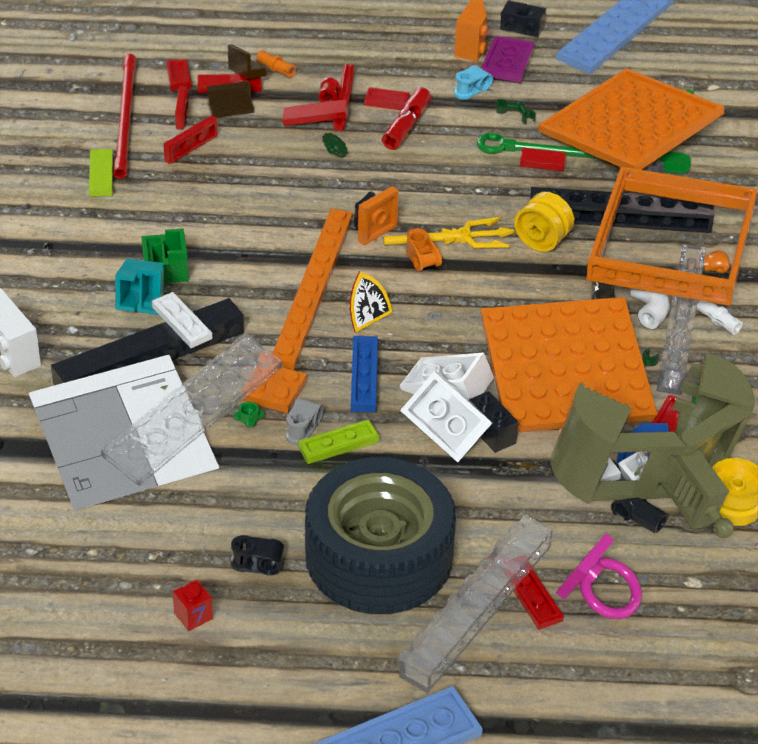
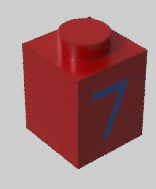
(192, 605)

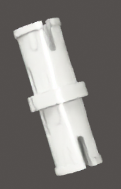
(720, 316)

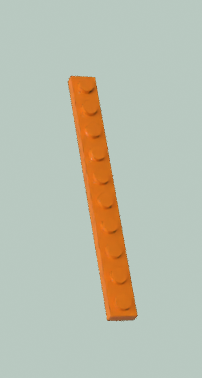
(312, 288)

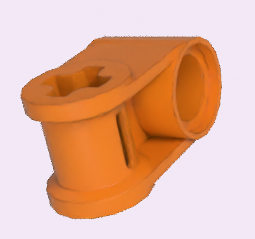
(422, 250)

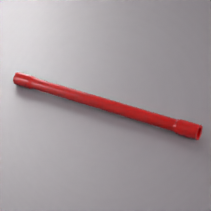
(121, 161)

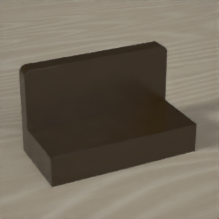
(241, 63)
(230, 99)

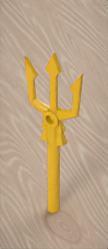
(461, 235)

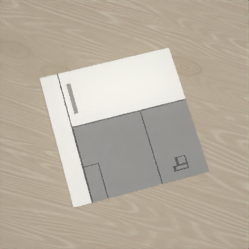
(95, 410)

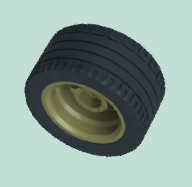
(379, 535)

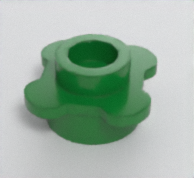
(248, 413)

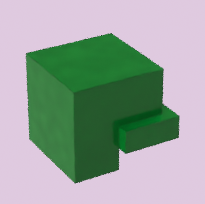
(170, 250)

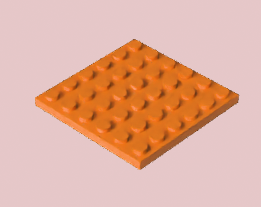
(631, 119)
(552, 347)

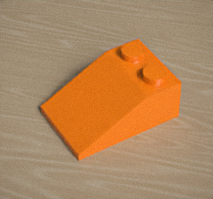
(471, 32)

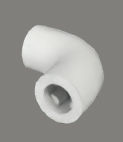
(656, 307)

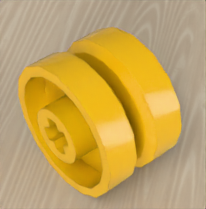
(544, 221)
(741, 480)

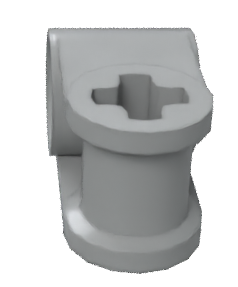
(303, 420)

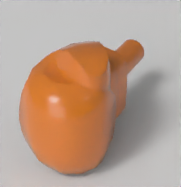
(717, 261)

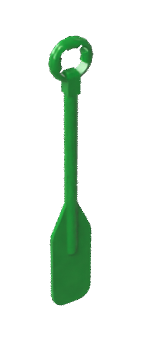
(673, 161)

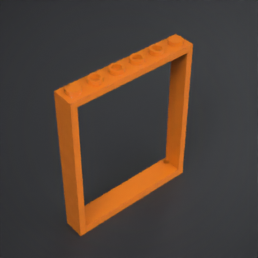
(662, 279)

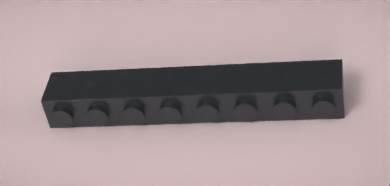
(220, 318)

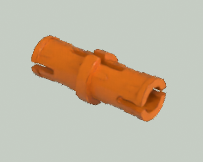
(276, 63)

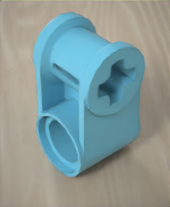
(472, 82)

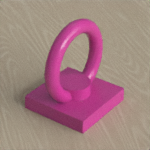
(589, 569)

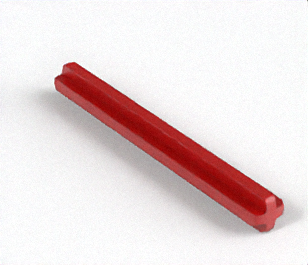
(344, 92)

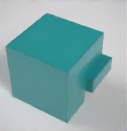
(138, 285)

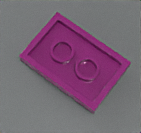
(508, 58)

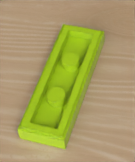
(101, 172)
(338, 441)

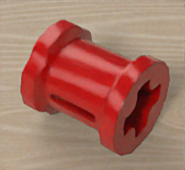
(333, 87)

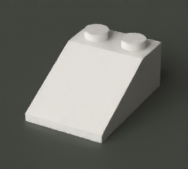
(17, 339)
(465, 371)
(446, 416)

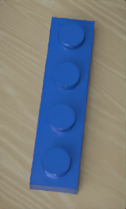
(364, 374)

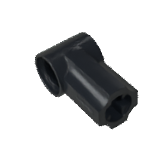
(640, 512)

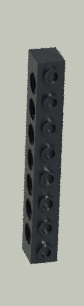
(636, 210)

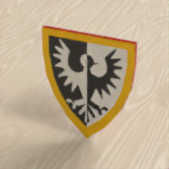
(367, 302)

